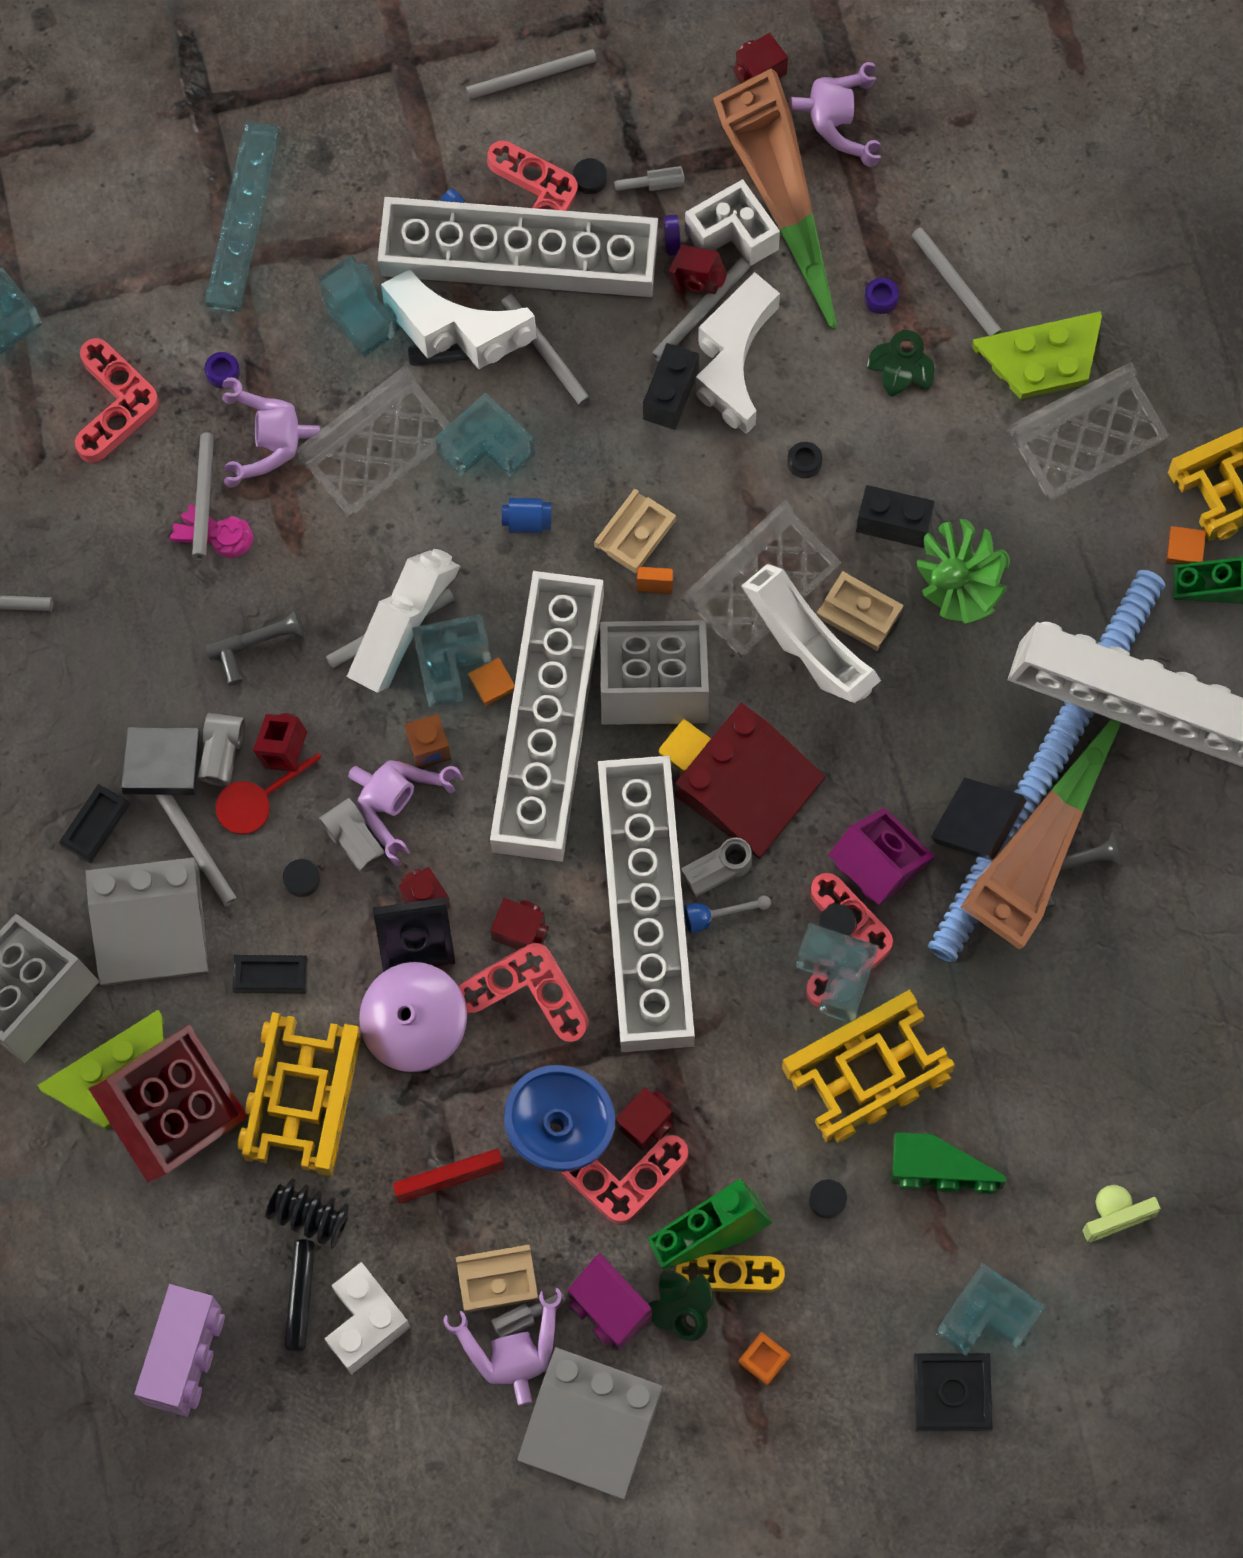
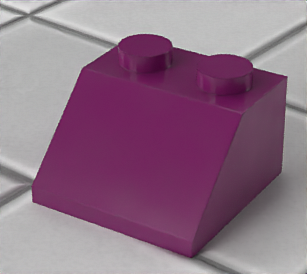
(880, 855)
(608, 1303)

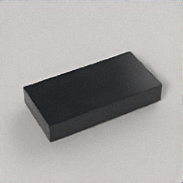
(94, 823)
(270, 974)

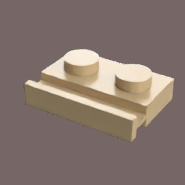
(635, 531)
(859, 611)
(497, 1278)

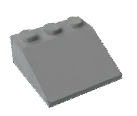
(654, 672)
(147, 921)
(37, 987)
(590, 1423)

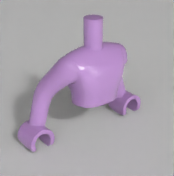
(833, 105)
(274, 429)
(389, 793)
(513, 1356)

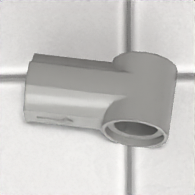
(221, 738)
(348, 828)
(715, 869)

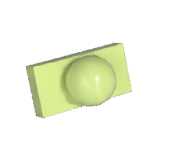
(1118, 1212)

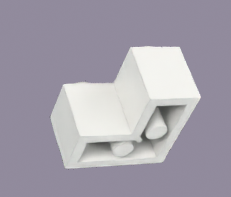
(736, 217)
(374, 1319)

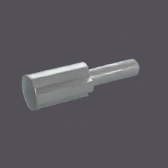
(655, 179)
(519, 1318)

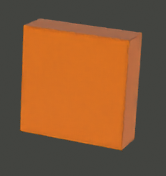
(1185, 545)
(655, 580)
(491, 681)
(764, 1358)

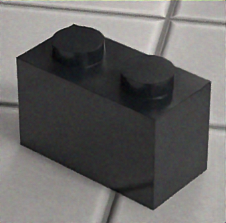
(670, 386)
(894, 516)

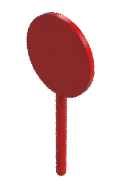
(245, 806)

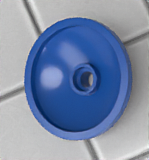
(563, 1098)

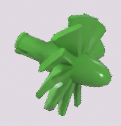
(966, 580)

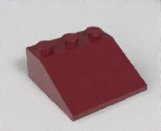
(748, 780)
(168, 1103)

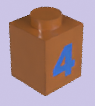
(427, 741)

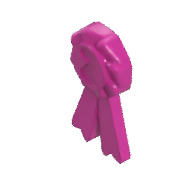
(228, 536)

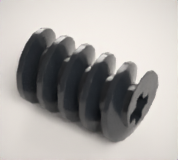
(307, 1213)

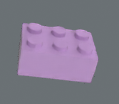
(179, 1351)

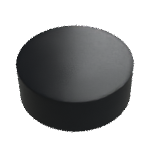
(590, 175)
(804, 460)
(301, 878)
(838, 919)
(828, 1198)

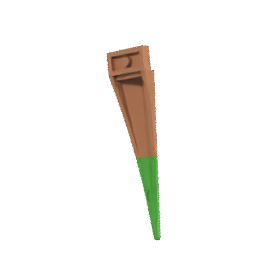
(766, 141)
(1020, 879)

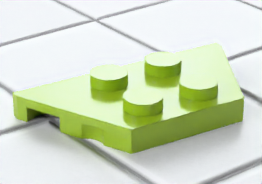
(1044, 355)
(72, 1083)

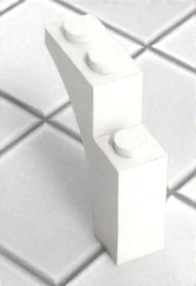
(439, 323)
(728, 338)
(392, 623)
(806, 636)

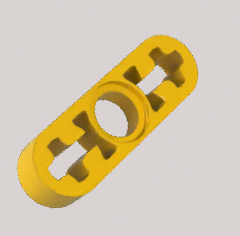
(758, 1262)

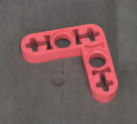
(547, 196)
(125, 396)
(867, 927)
(536, 980)
(627, 1187)

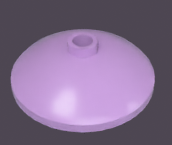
(435, 1020)

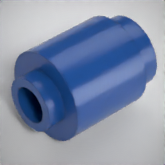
(527, 515)

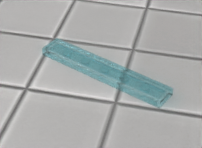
(242, 216)

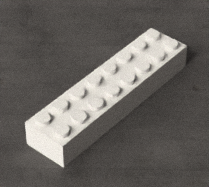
(518, 246)
(1131, 690)
(547, 716)
(646, 904)

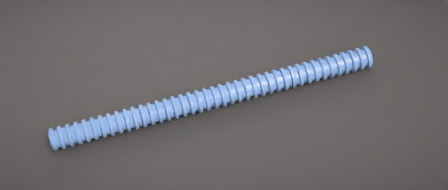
(1052, 755)

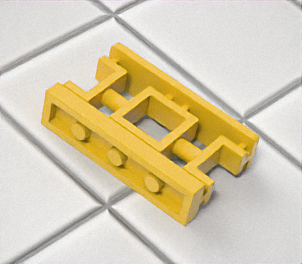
(1189, 473)
(853, 1041)
(328, 1098)

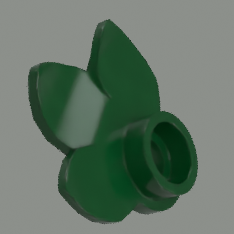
(901, 367)
(682, 1299)

